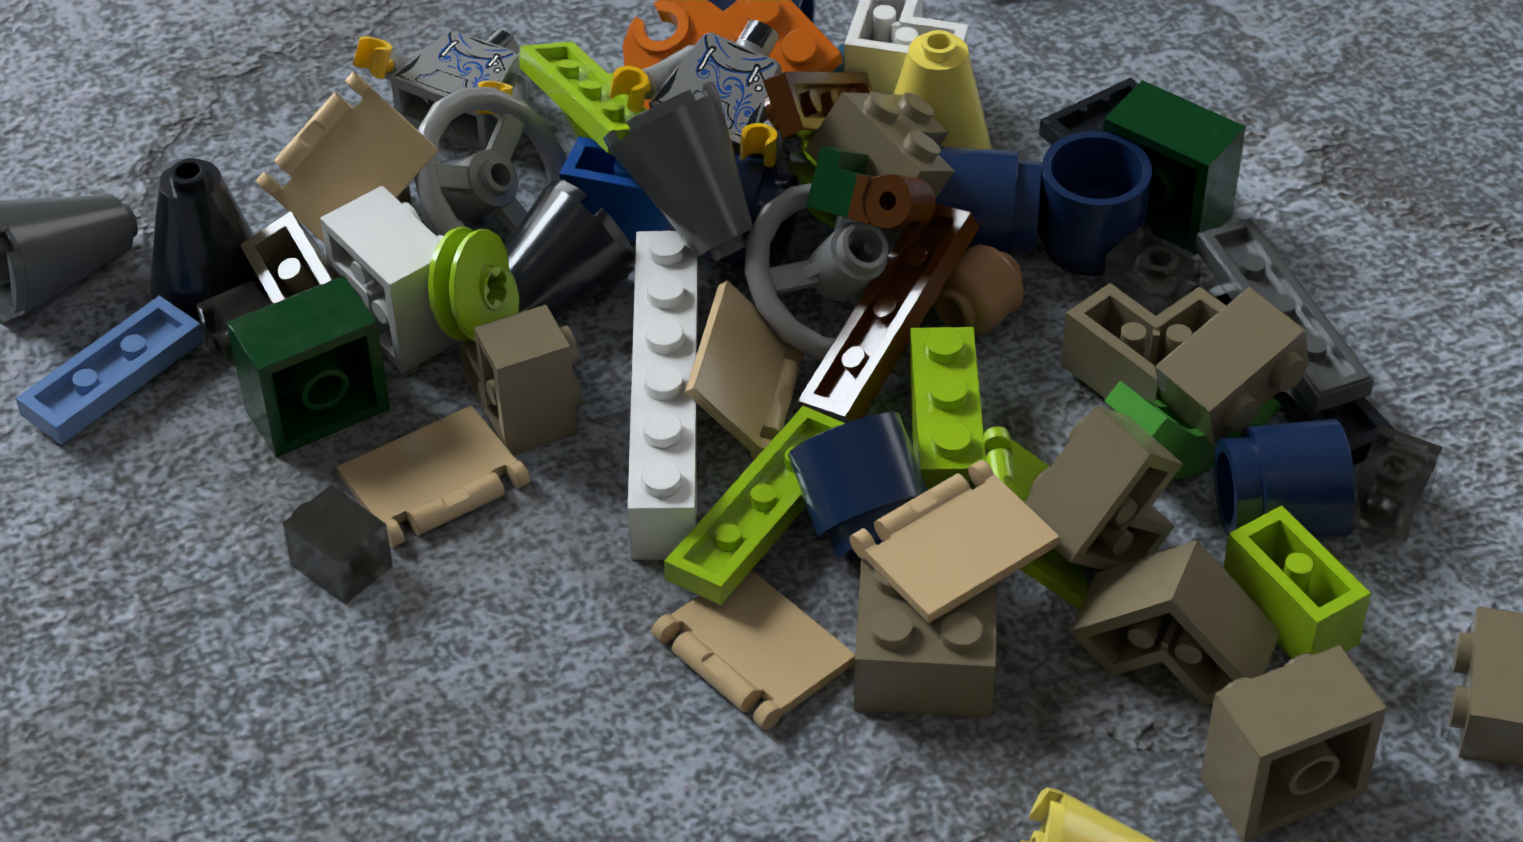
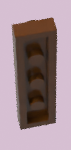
(802, 100)
(883, 317)

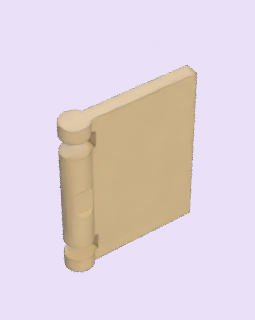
(347, 155)
(743, 371)
(433, 474)
(955, 541)
(755, 648)

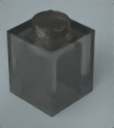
(337, 544)

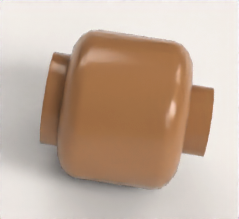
(981, 290)

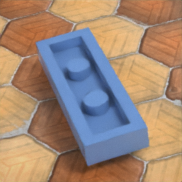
(109, 370)

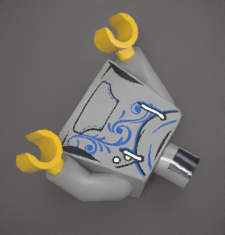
(443, 68)
(737, 74)

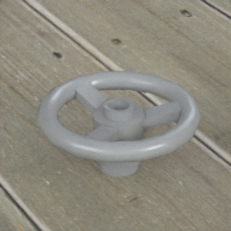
(488, 178)
(836, 269)

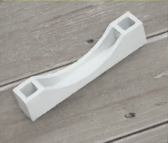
(662, 414)

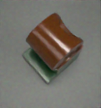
(881, 201)

